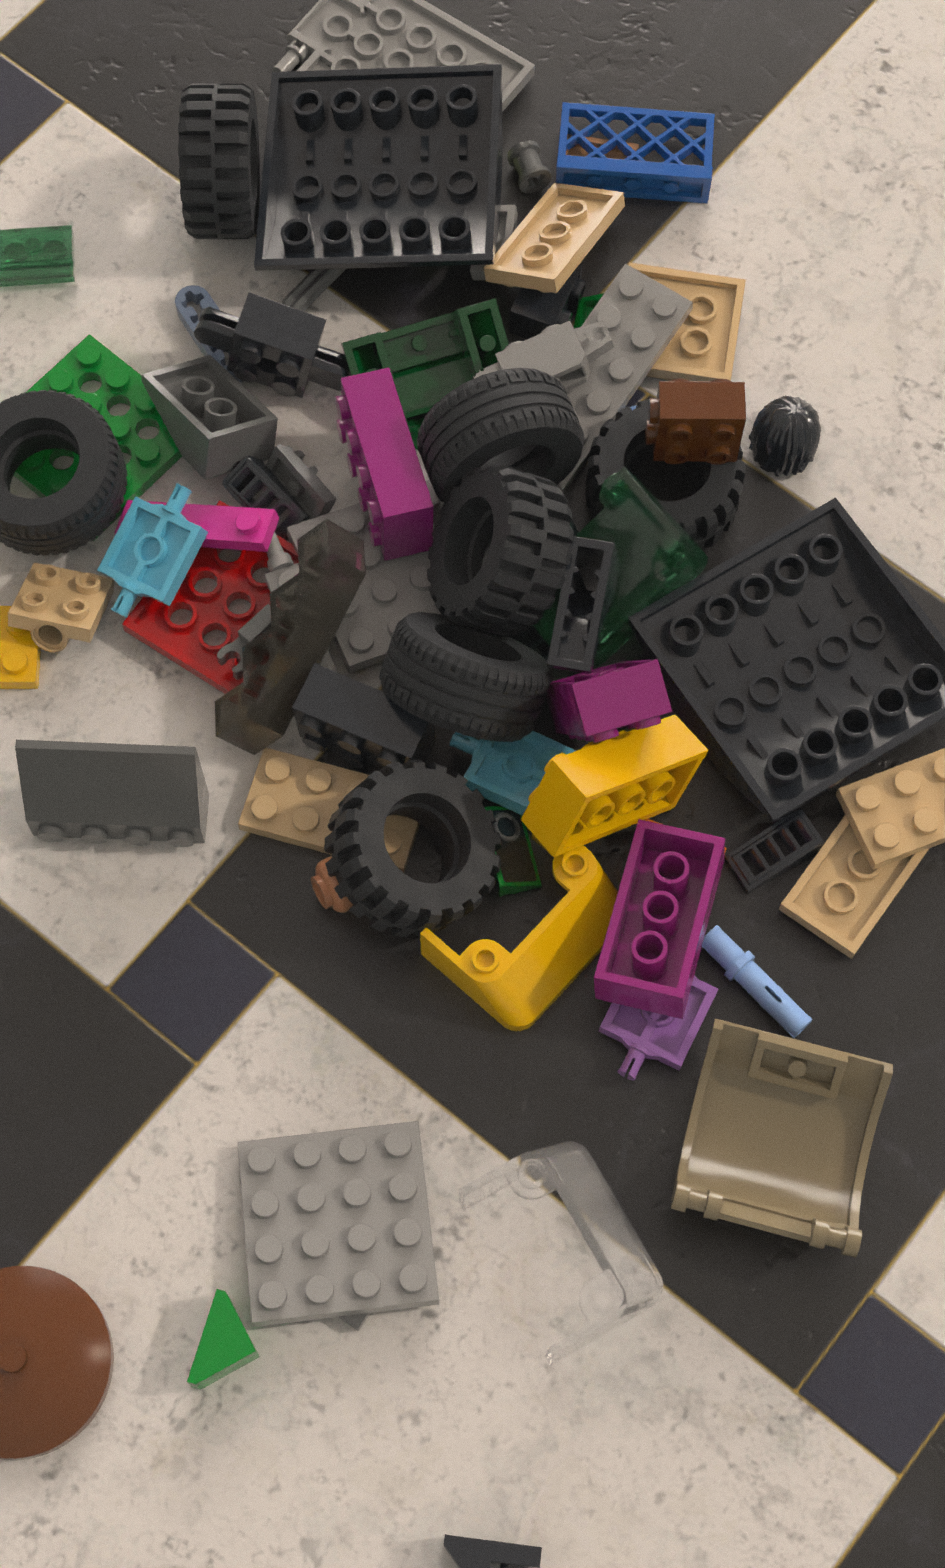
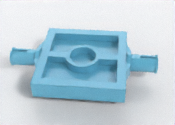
(152, 551)
(508, 770)

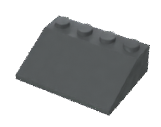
(113, 792)

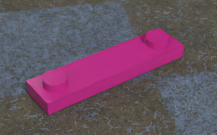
(228, 525)

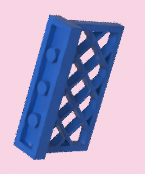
(634, 175)

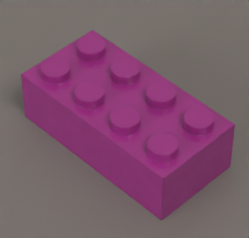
(385, 464)
(608, 699)
(659, 919)

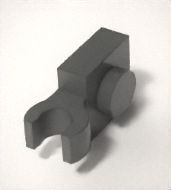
(251, 630)

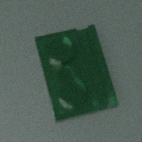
(37, 256)

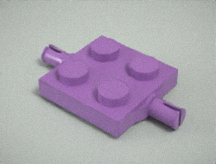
(655, 1034)

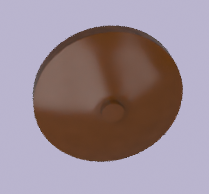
(51, 1361)

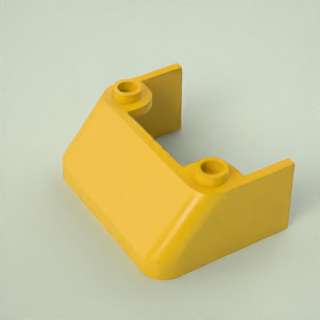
(525, 983)

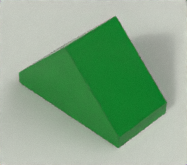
(222, 1346)

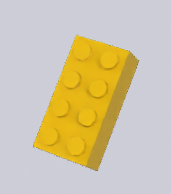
(612, 784)

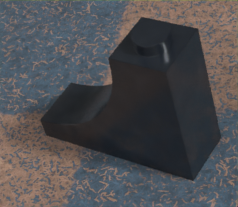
(583, 604)

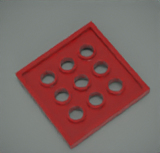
(185, 642)

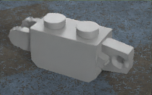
(558, 352)

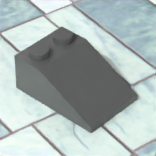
(211, 415)

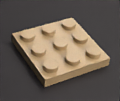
(708, 337)

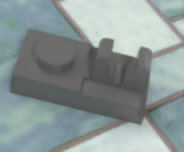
(301, 481)

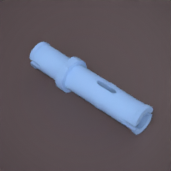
(742, 968)

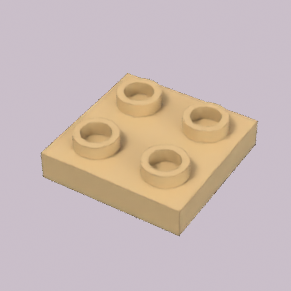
(60, 605)

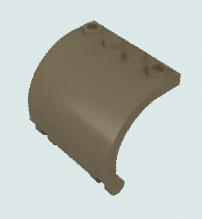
(781, 1136)

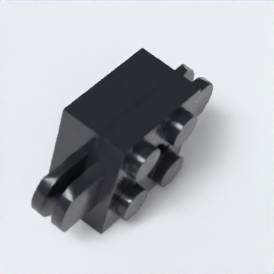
(273, 346)

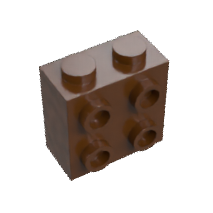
(696, 421)

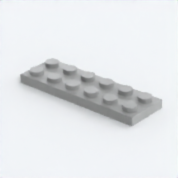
(641, 324)

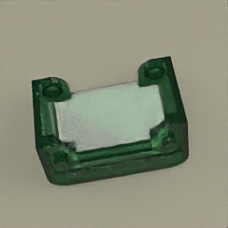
(652, 553)

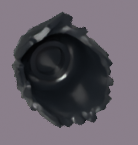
(785, 436)

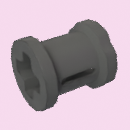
(529, 166)

